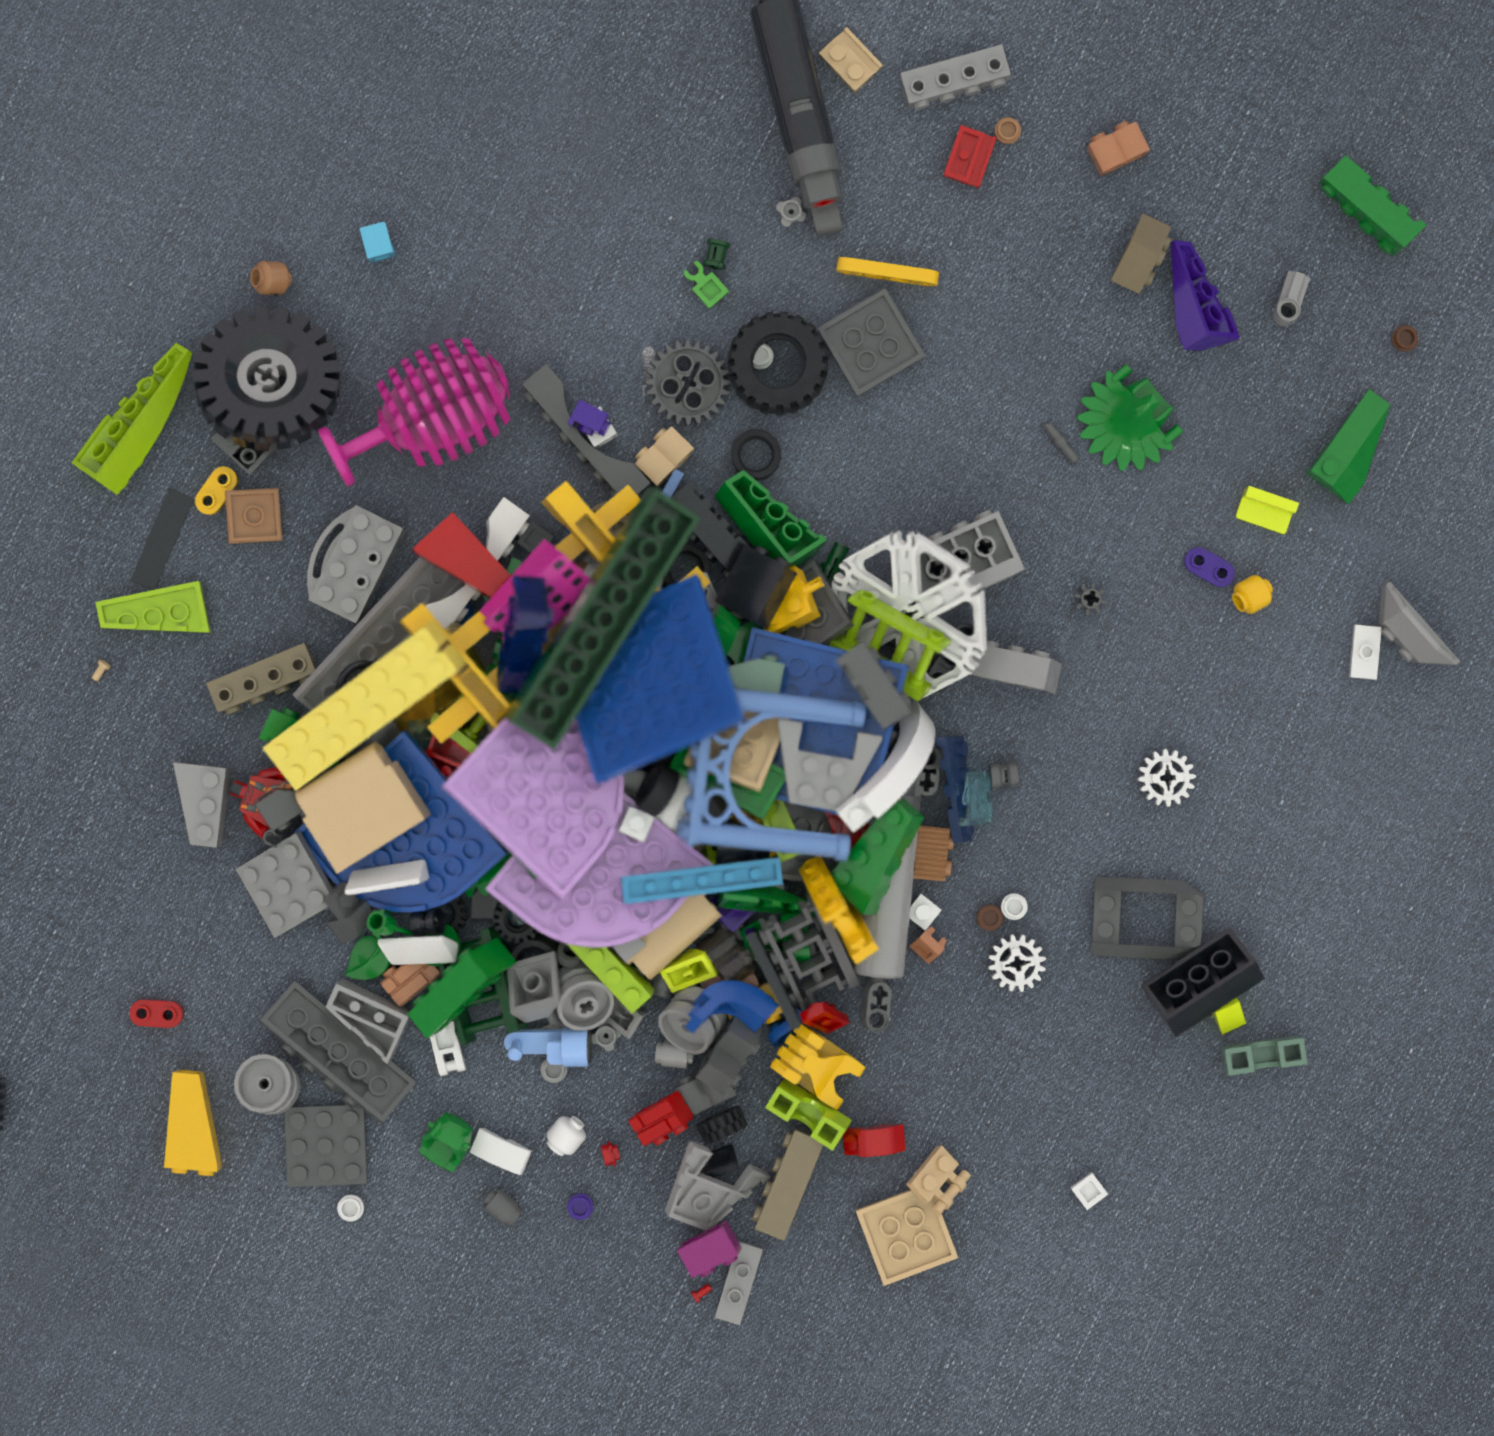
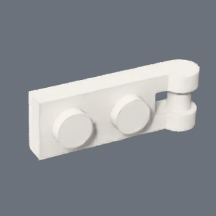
(445, 1043)

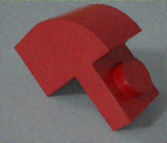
(874, 1140)

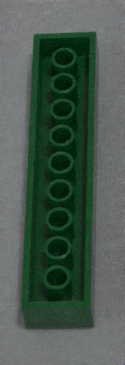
(601, 617)

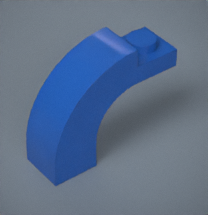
(732, 998)

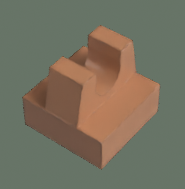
(927, 946)

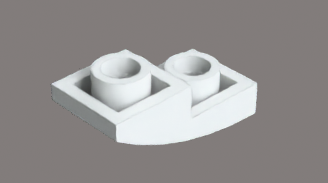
(500, 1152)

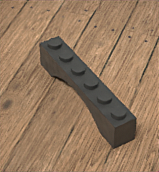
(549, 393)
(281, 805)

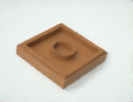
(253, 515)

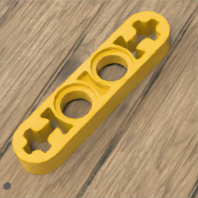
(887, 271)

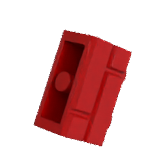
(661, 1118)

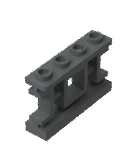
(826, 942)

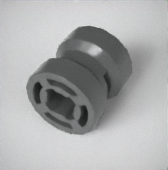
(997, 774)

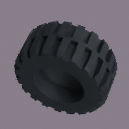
(788, 328)

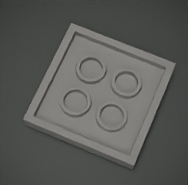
(286, 884)

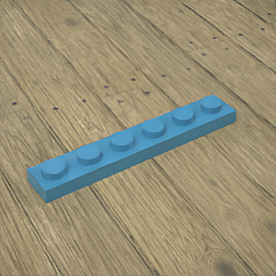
(701, 880)

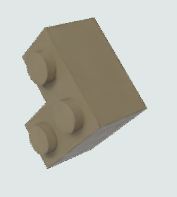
(1144, 250)

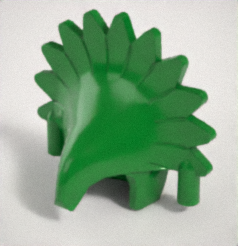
(1127, 420)

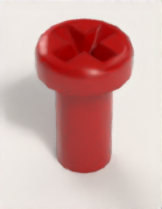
(700, 1293)

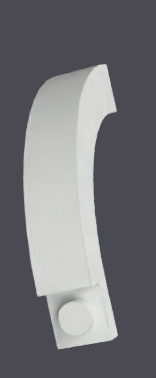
(896, 774)

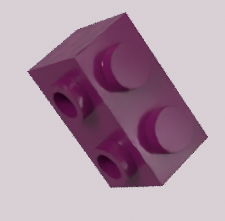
(709, 1250)

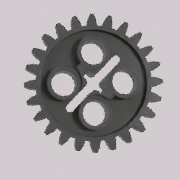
(707, 395)

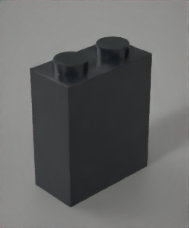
(756, 585)

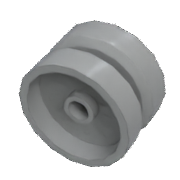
(583, 998)
(675, 1017)
(252, 1080)

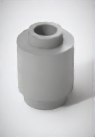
(671, 1056)

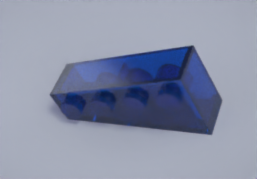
(523, 632)

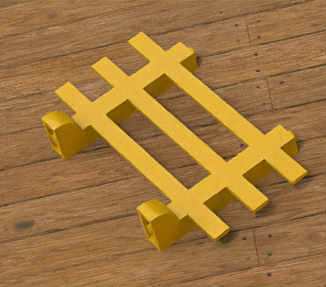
(588, 533)

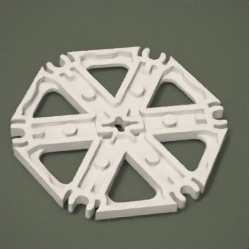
(930, 603)

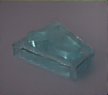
(977, 799)

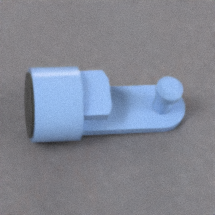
(562, 1046)

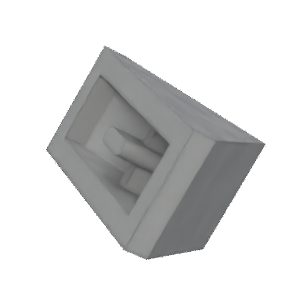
(623, 1019)

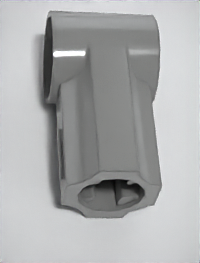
(1291, 297)

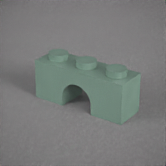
(1260, 1054)

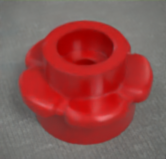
(610, 1153)

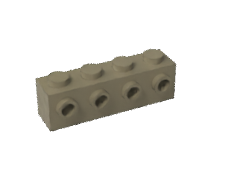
(261, 679)
(788, 1184)

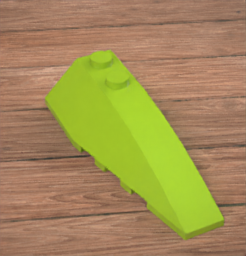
(126, 437)

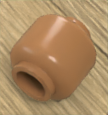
(270, 278)

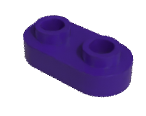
(1209, 567)

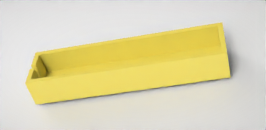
(364, 705)

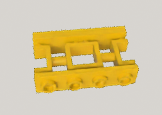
(838, 909)

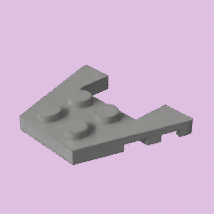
(820, 778)
(703, 1199)

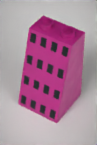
(562, 580)

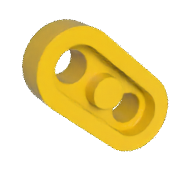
(216, 490)

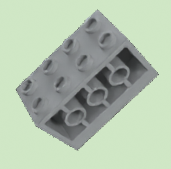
(990, 568)

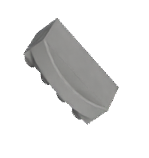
(353, 563)

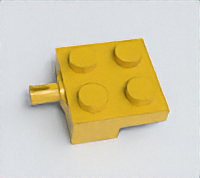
(798, 604)

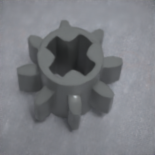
(1096, 595)

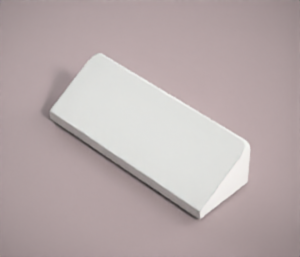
(387, 877)
(419, 950)

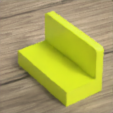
(1266, 509)

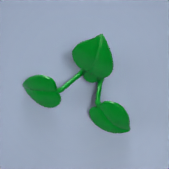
(368, 959)

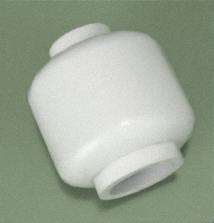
(566, 1135)

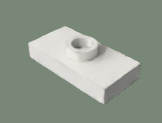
(1365, 652)

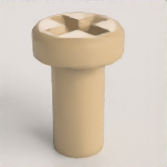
(100, 670)

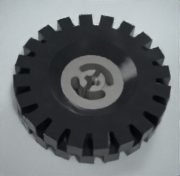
(275, 348)

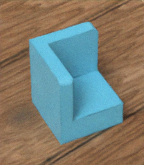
(377, 242)

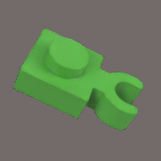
(708, 288)

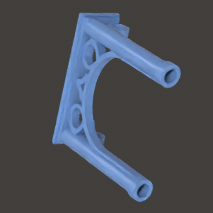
(755, 836)

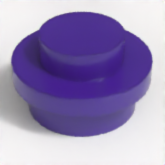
(580, 1206)

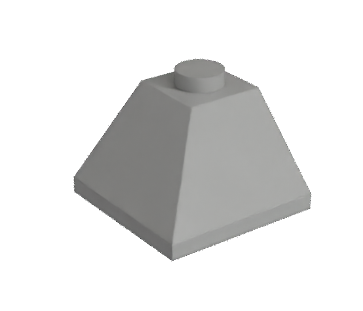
(534, 987)

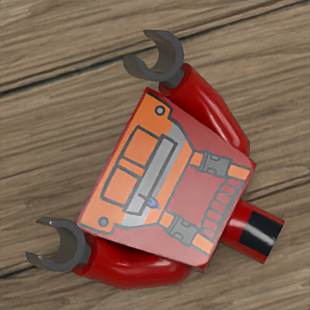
(257, 786)

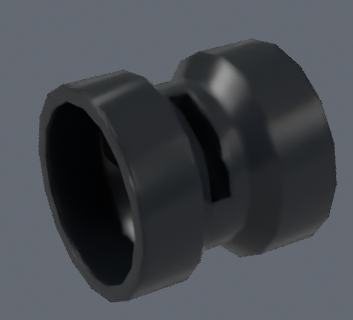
(427, 922)

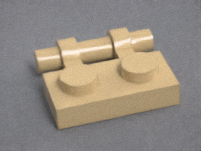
(933, 1174)

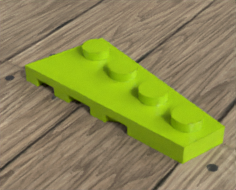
(163, 609)

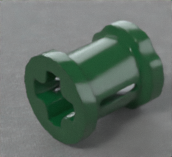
(716, 254)

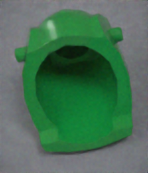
(446, 1141)

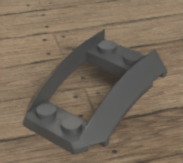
(1109, 911)

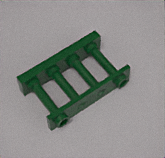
(464, 1028)

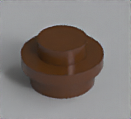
(1404, 338)

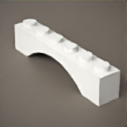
(501, 529)

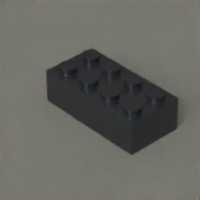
(1203, 981)

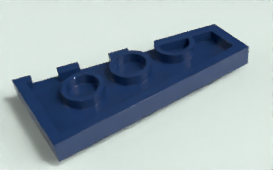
(954, 764)

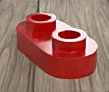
(156, 1013)

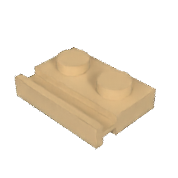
(850, 60)

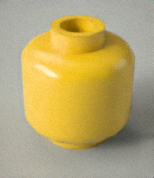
(1252, 594)

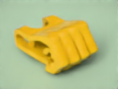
(815, 1064)

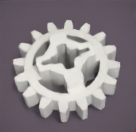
(1166, 790)
(1014, 950)

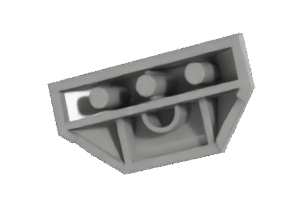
(1410, 631)

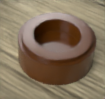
(989, 917)

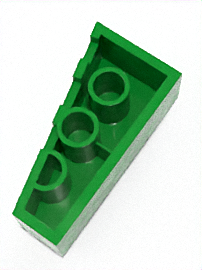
(768, 521)

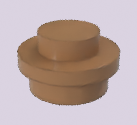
(1007, 130)

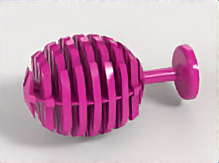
(433, 407)

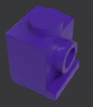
(590, 419)

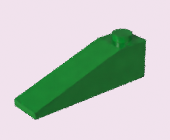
(1348, 455)
(761, 899)

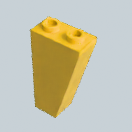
(191, 1128)

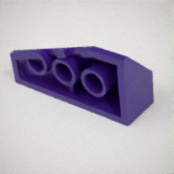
(1198, 312)

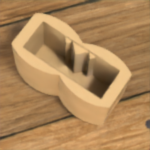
(664, 456)

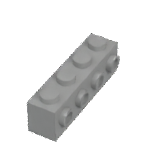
(954, 77)

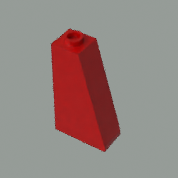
(462, 556)

